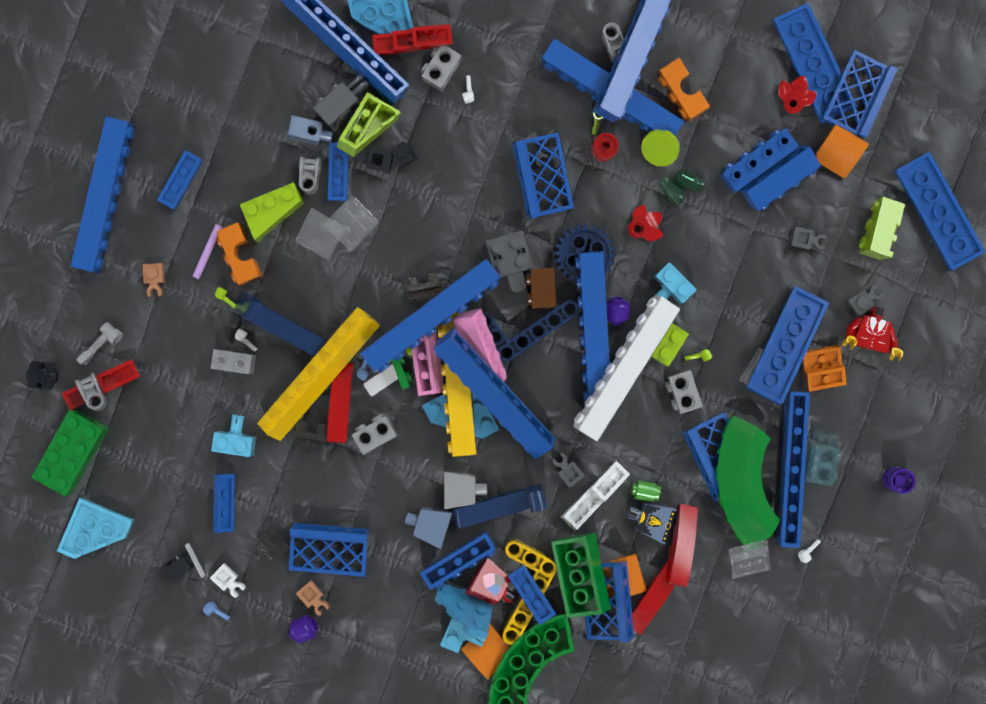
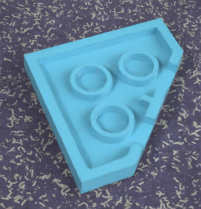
(92, 529)

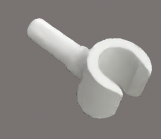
(468, 96)
(240, 336)
(804, 555)

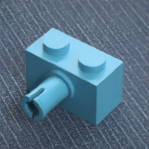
(673, 284)
(234, 441)
(456, 635)

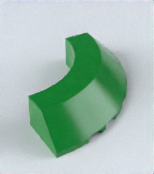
(741, 482)
(527, 658)

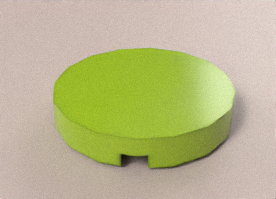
(660, 147)

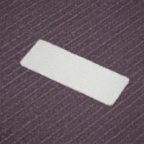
(381, 381)
(195, 560)

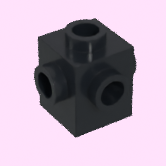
(42, 375)

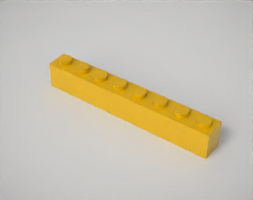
(318, 374)
(458, 407)

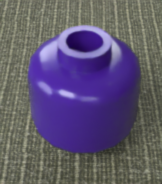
(617, 310)
(303, 629)

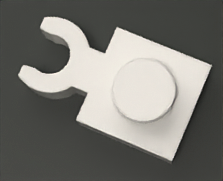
(225, 578)

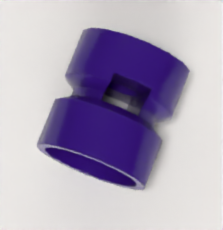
(899, 480)

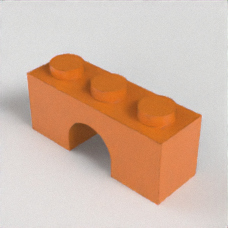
(689, 105)
(231, 239)

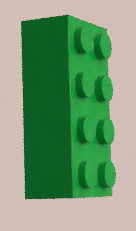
(70, 452)
(581, 575)

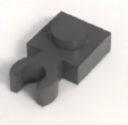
(532, 148)
(804, 238)
(863, 301)
(569, 472)

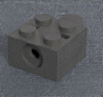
(340, 102)
(510, 259)

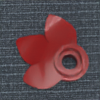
(796, 91)
(647, 222)

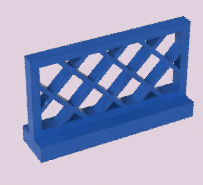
(875, 99)
(526, 175)
(700, 452)
(333, 534)
(622, 604)

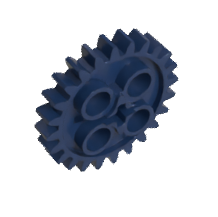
(568, 249)

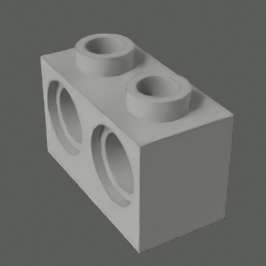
(445, 69)
(233, 361)
(689, 389)
(376, 437)

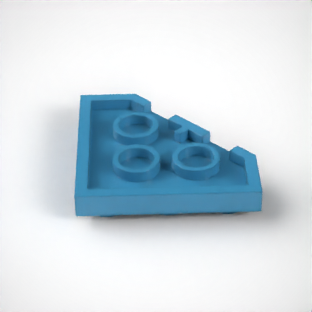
(381, 15)
(483, 420)
(468, 610)

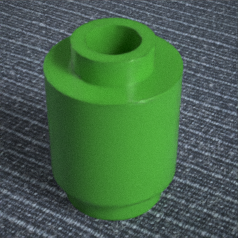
(645, 491)

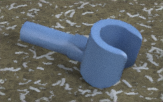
(362, 373)
(211, 607)

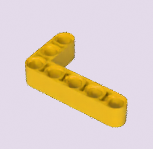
(539, 573)

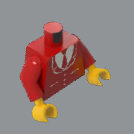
(873, 334)

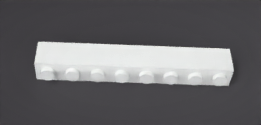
(626, 367)

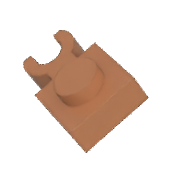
(153, 275)
(310, 595)

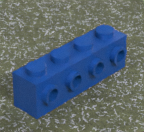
(758, 161)
(780, 178)
(457, 560)

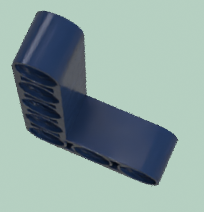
(275, 323)
(528, 333)
(501, 505)

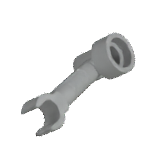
(108, 334)

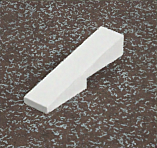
(595, 495)

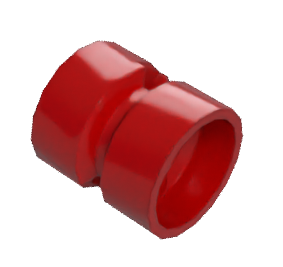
(605, 147)

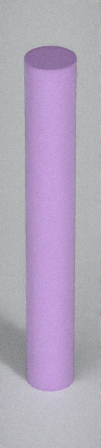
(206, 252)

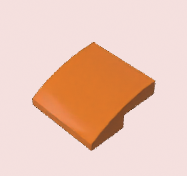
(841, 151)
(824, 368)
(636, 579)
(489, 655)

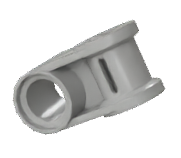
(612, 43)
(309, 170)
(90, 389)

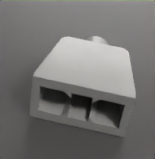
(461, 489)

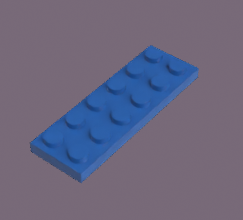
(811, 57)
(939, 211)
(787, 345)

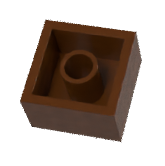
(541, 288)

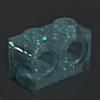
(817, 464)

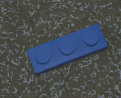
(338, 174)
(180, 180)
(223, 503)
(531, 594)

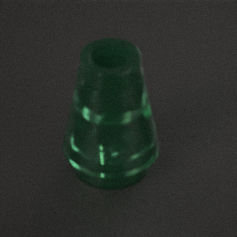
(688, 180)
(673, 193)

